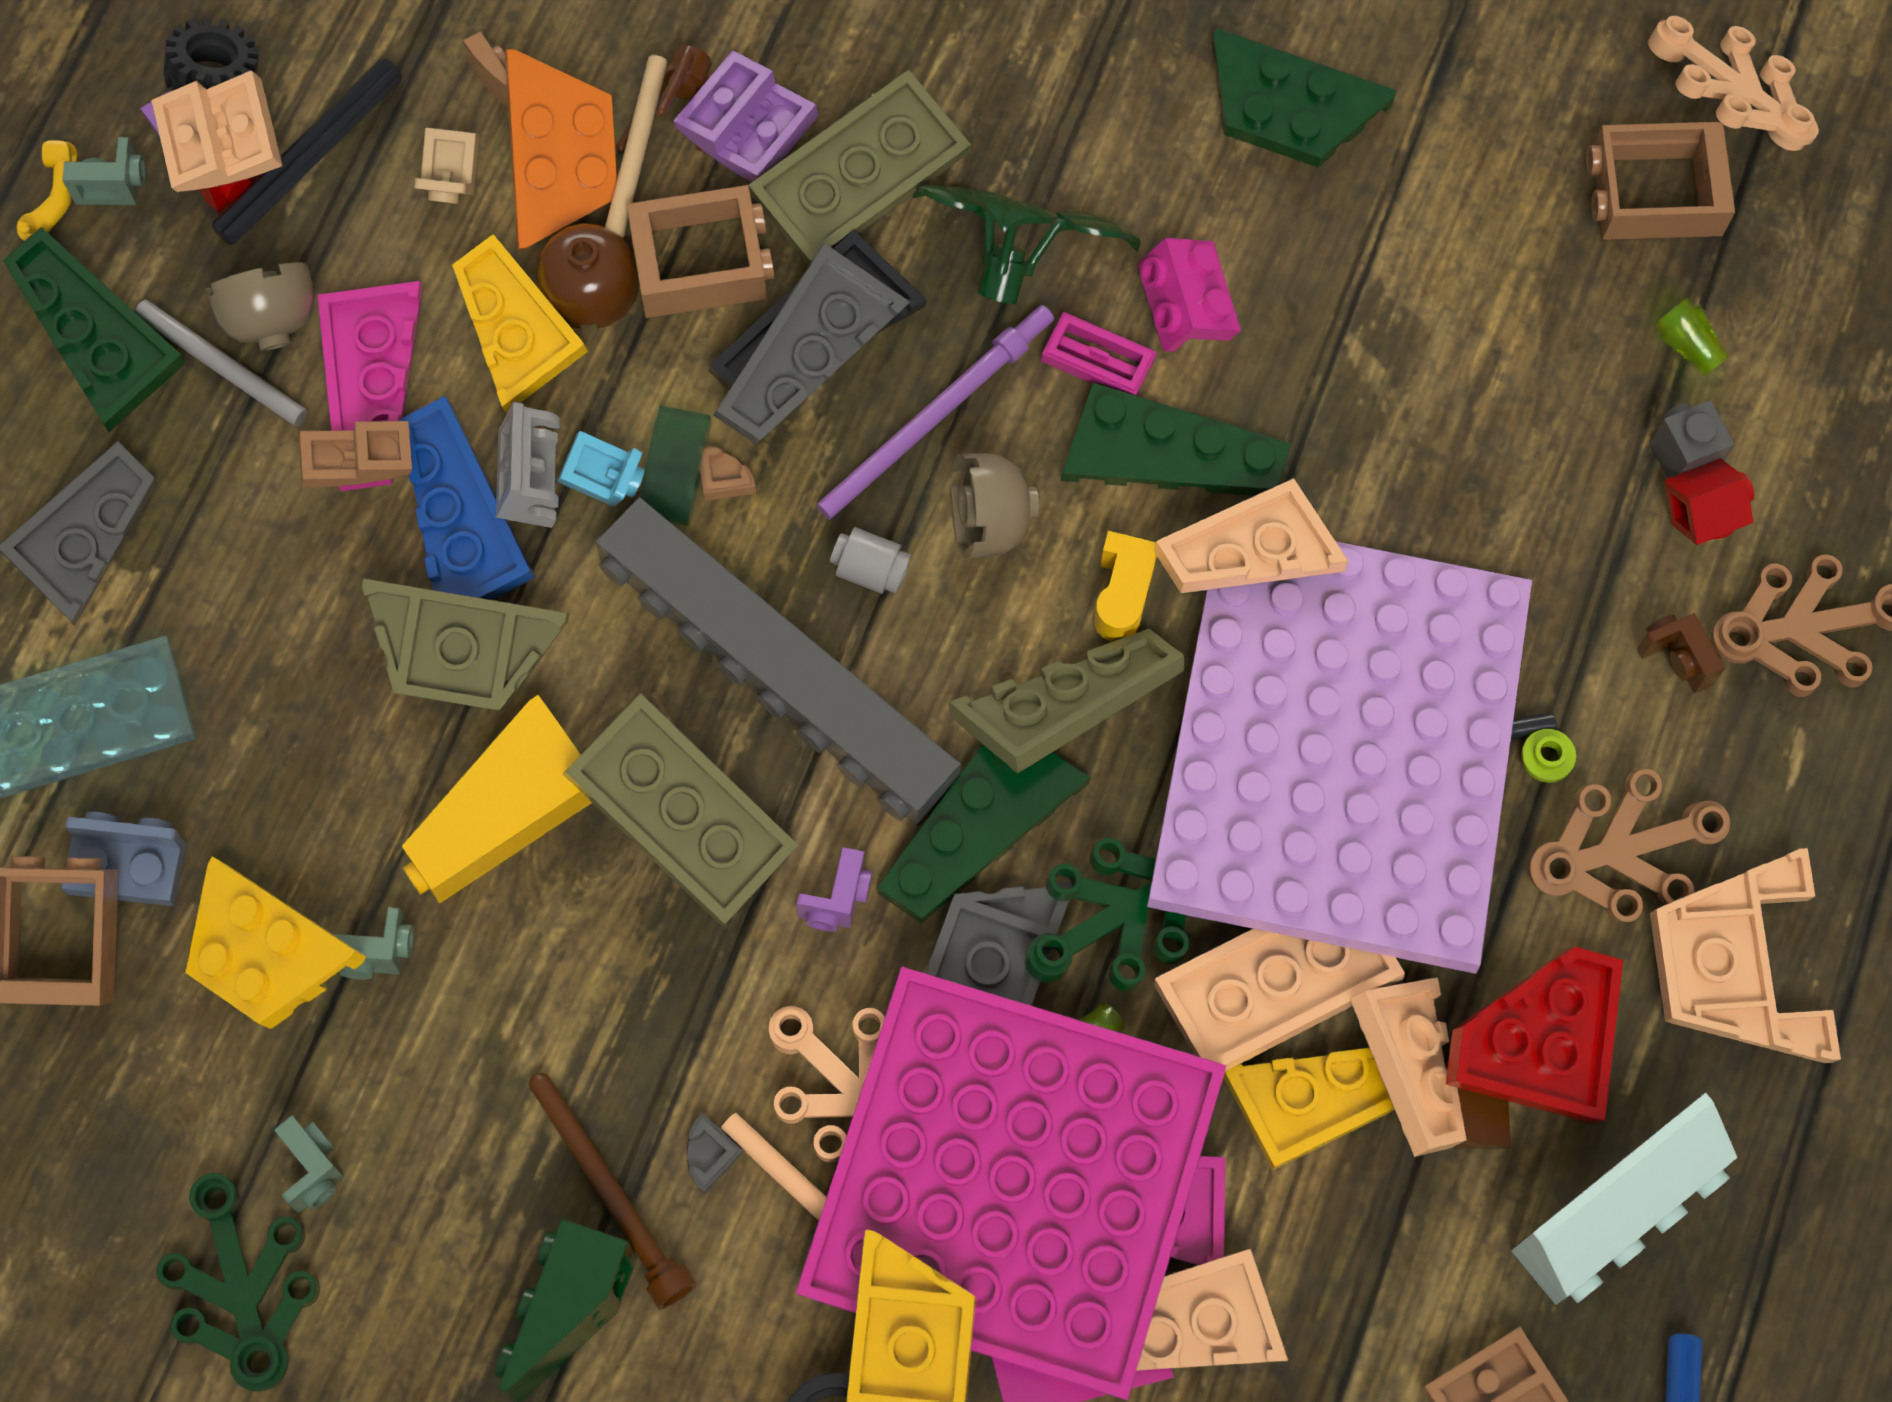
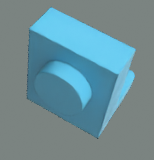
(601, 469)

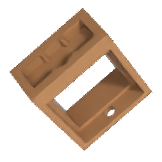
(1696, 140)
(707, 289)
(58, 991)

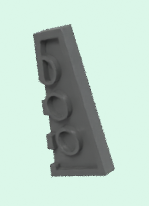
(812, 336)

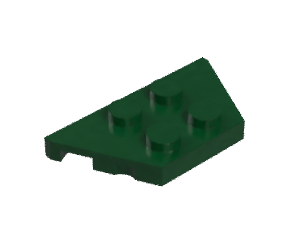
(1291, 101)

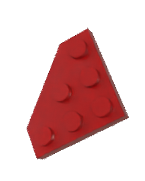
(1545, 1038)

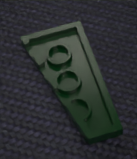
(974, 826)

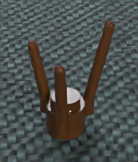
(683, 78)

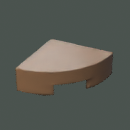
(724, 475)

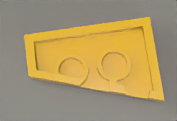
(516, 324)
(1308, 1101)

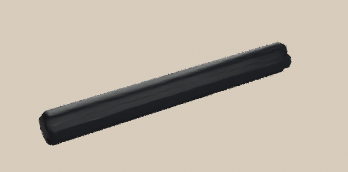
(307, 151)

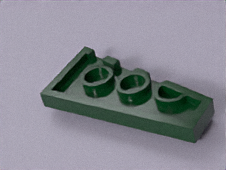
(96, 333)
(1153, 443)

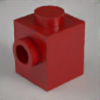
(1710, 501)

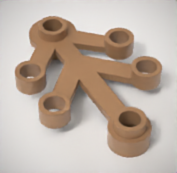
(1800, 627)
(1619, 847)

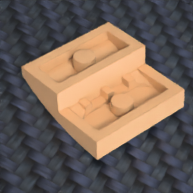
(216, 133)

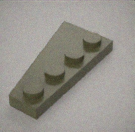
(1068, 699)

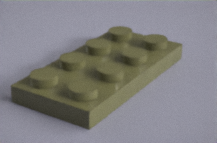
(860, 167)
(680, 809)

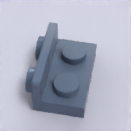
(146, 855)

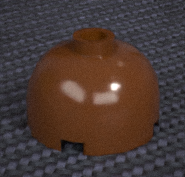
(588, 275)

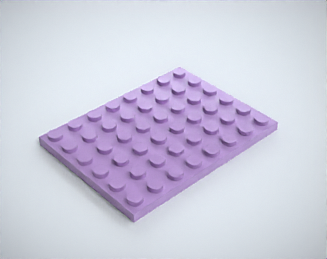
(1348, 757)

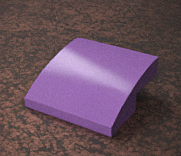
(745, 117)

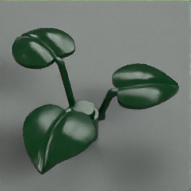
(1006, 264)

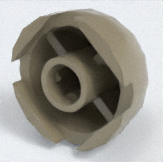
(263, 304)
(991, 505)

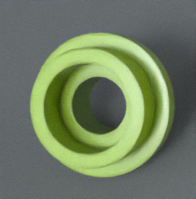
(1541, 768)

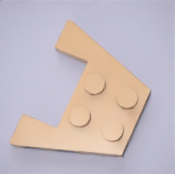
(1719, 967)

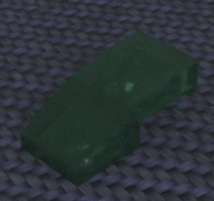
(675, 463)

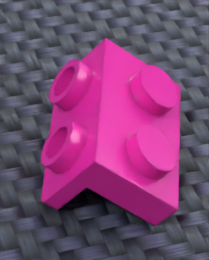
(1187, 293)

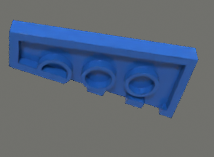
(456, 510)

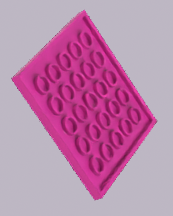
(1025, 1169)

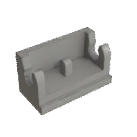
(527, 466)

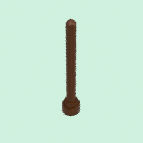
(665, 1277)

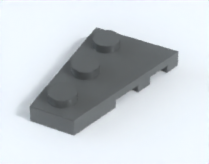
(81, 530)

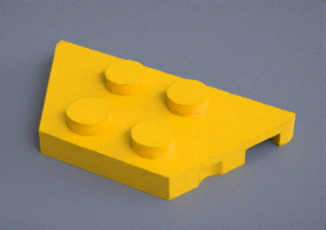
(260, 948)
(908, 1330)

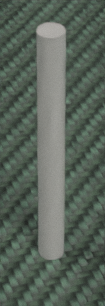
(222, 363)

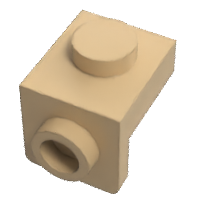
(448, 164)

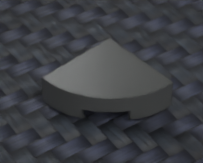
(709, 1153)

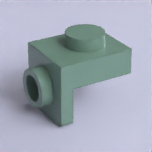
(385, 953)
(310, 1149)

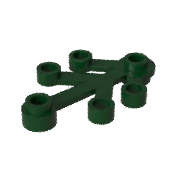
(1124, 909)
(242, 1290)

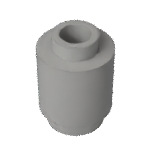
(870, 561)

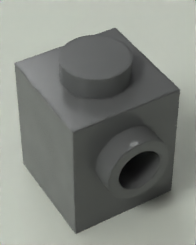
(1690, 438)

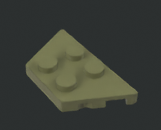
(458, 644)

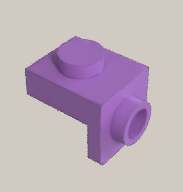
(850, 887)

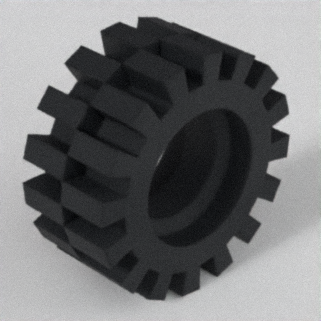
(207, 43)

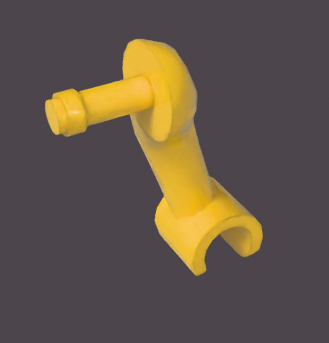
(55, 206)

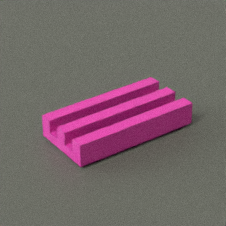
(1093, 373)

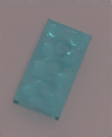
(91, 715)

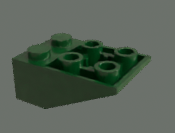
(573, 1300)

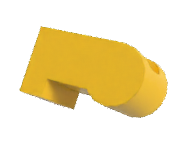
(1123, 601)

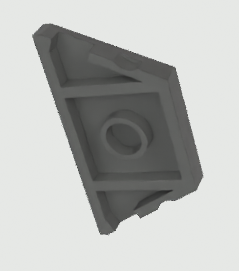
(988, 939)

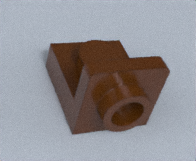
(1690, 648)

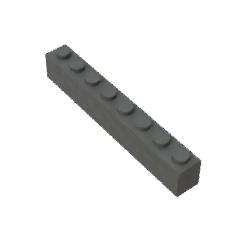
(778, 662)

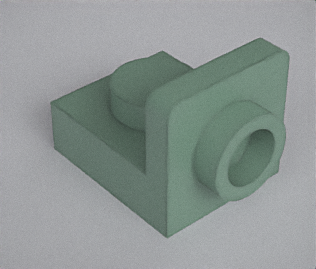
(105, 182)

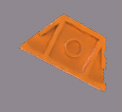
(558, 147)

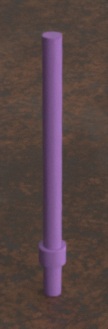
(1007, 348)

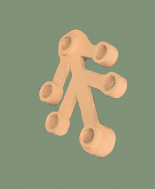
(1786, 121)
(829, 1066)

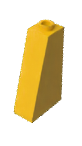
(497, 806)

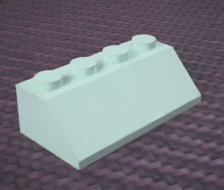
(1628, 1202)

